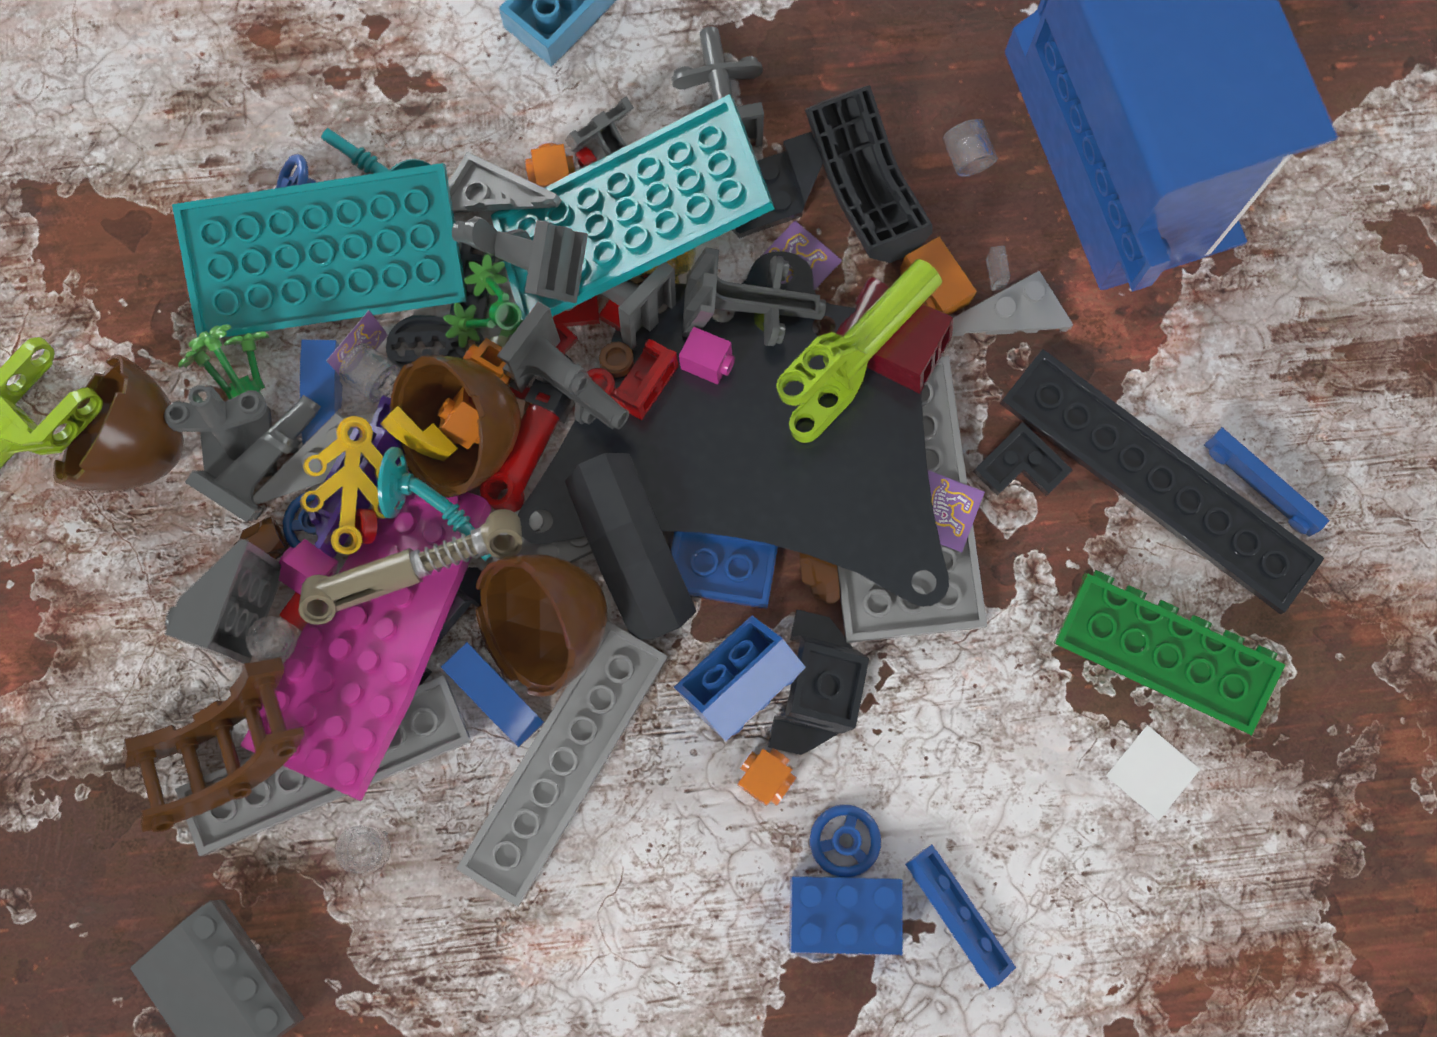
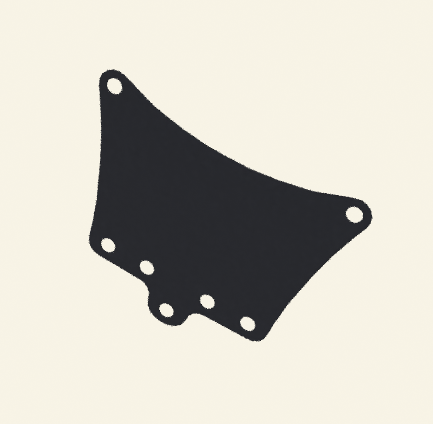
(731, 468)

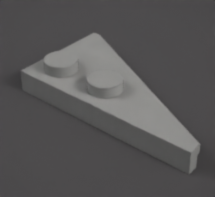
(486, 187)
(1021, 307)
(291, 475)

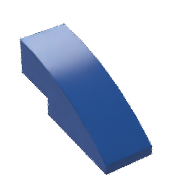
(319, 382)
(492, 694)

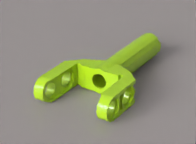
(849, 354)
(17, 429)

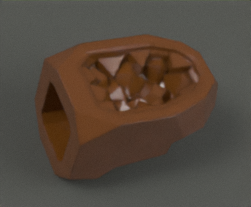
(267, 537)
(820, 577)

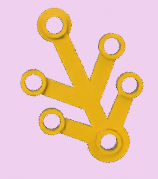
(349, 477)

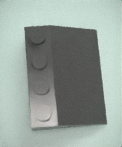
(226, 603)
(214, 980)

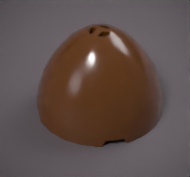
(420, 394)
(127, 439)
(540, 620)

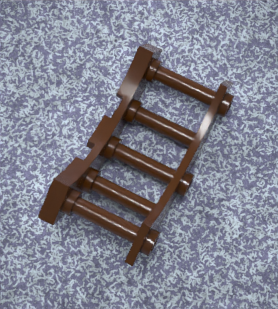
(252, 689)

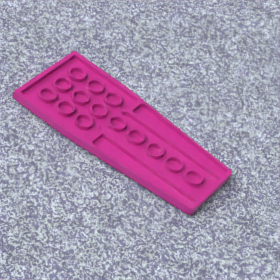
(363, 667)

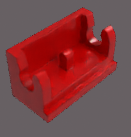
(646, 379)

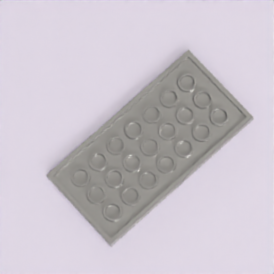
(879, 614)

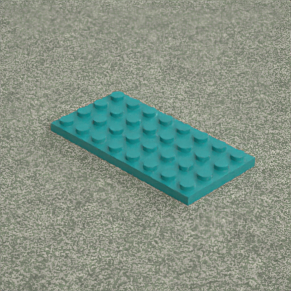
(650, 201)
(321, 251)

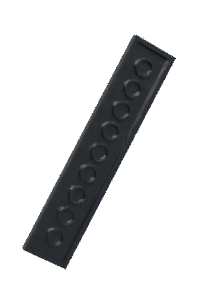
(1162, 482)

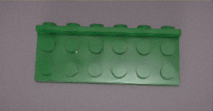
(1170, 652)

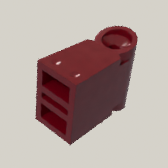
(914, 347)

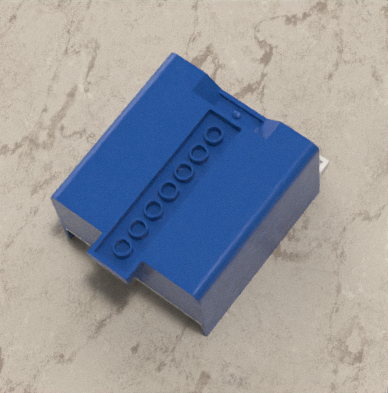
(1163, 121)

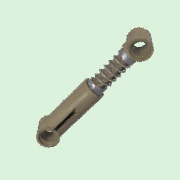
(406, 568)

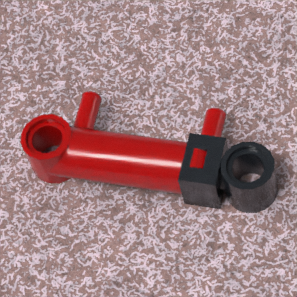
(545, 410)

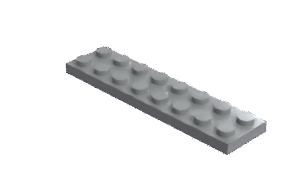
(427, 731)
(561, 765)

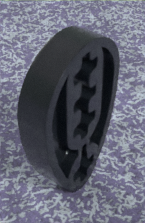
(424, 329)

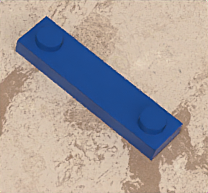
(1301, 514)
(961, 916)

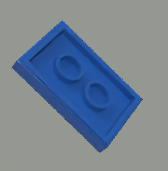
(725, 567)

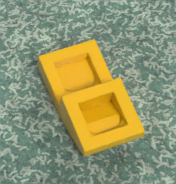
(428, 442)

